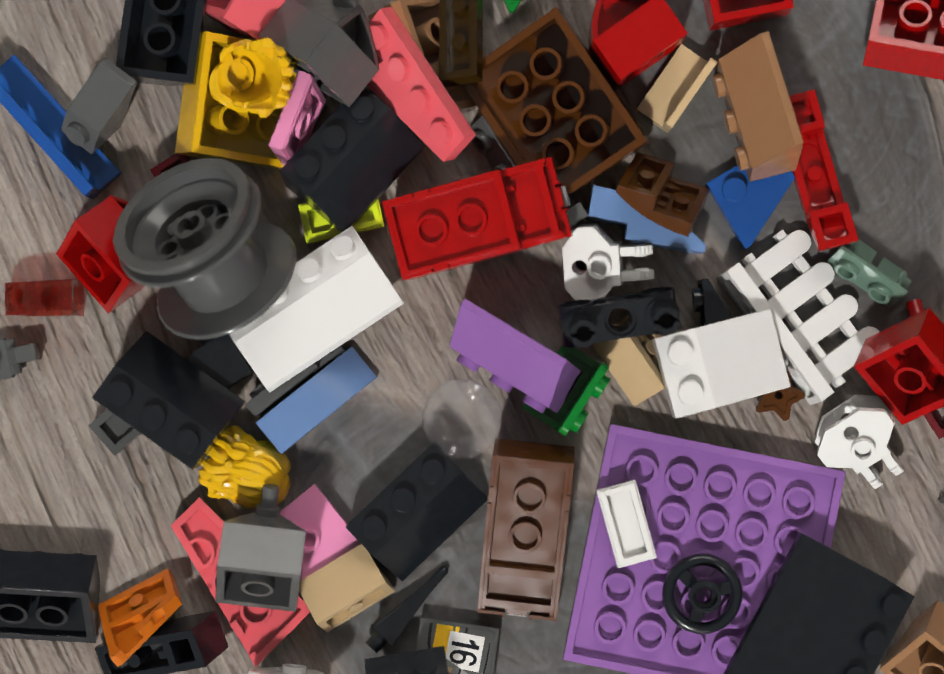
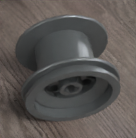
(204, 248)

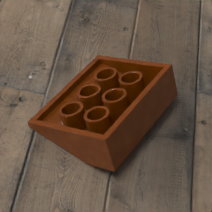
(555, 102)

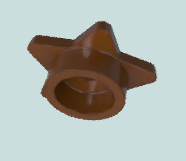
(780, 406)

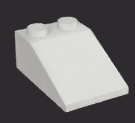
(721, 363)

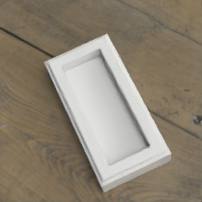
(626, 523)

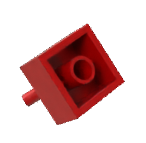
(632, 37)
(92, 256)
(907, 364)

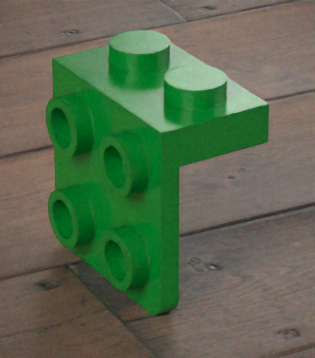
(590, 383)

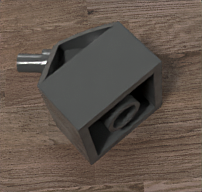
(329, 42)
(261, 558)

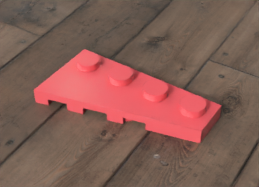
(414, 90)
(257, 628)

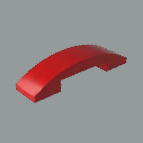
(817, 180)

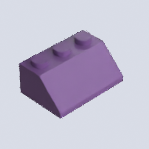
(512, 358)

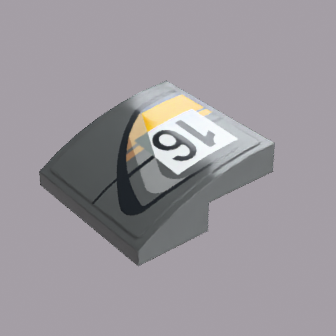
(467, 646)

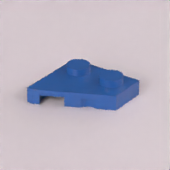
(747, 203)

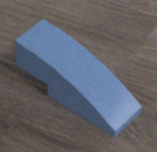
(610, 208)
(316, 400)

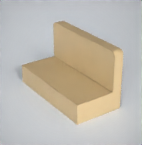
(675, 88)
(633, 364)
(344, 588)

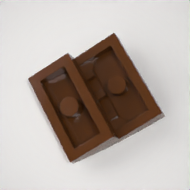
(659, 196)

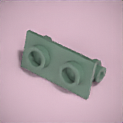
(882, 283)

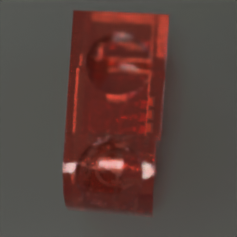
(44, 298)

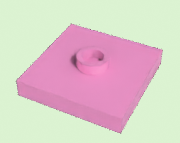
(297, 118)
(324, 527)

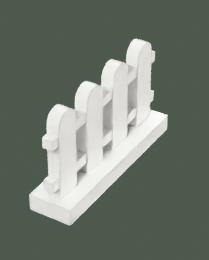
(743, 288)

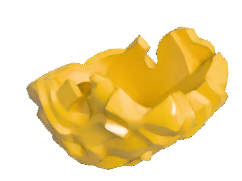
(252, 77)
(242, 467)

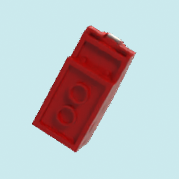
(478, 218)

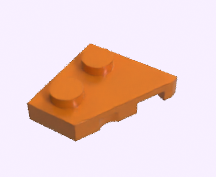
(137, 614)

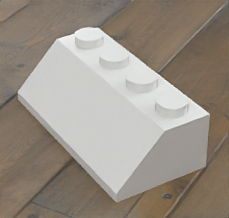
(326, 303)

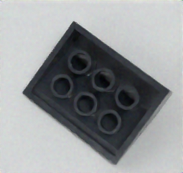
(821, 617)

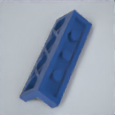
(42, 119)

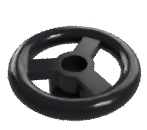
(694, 622)

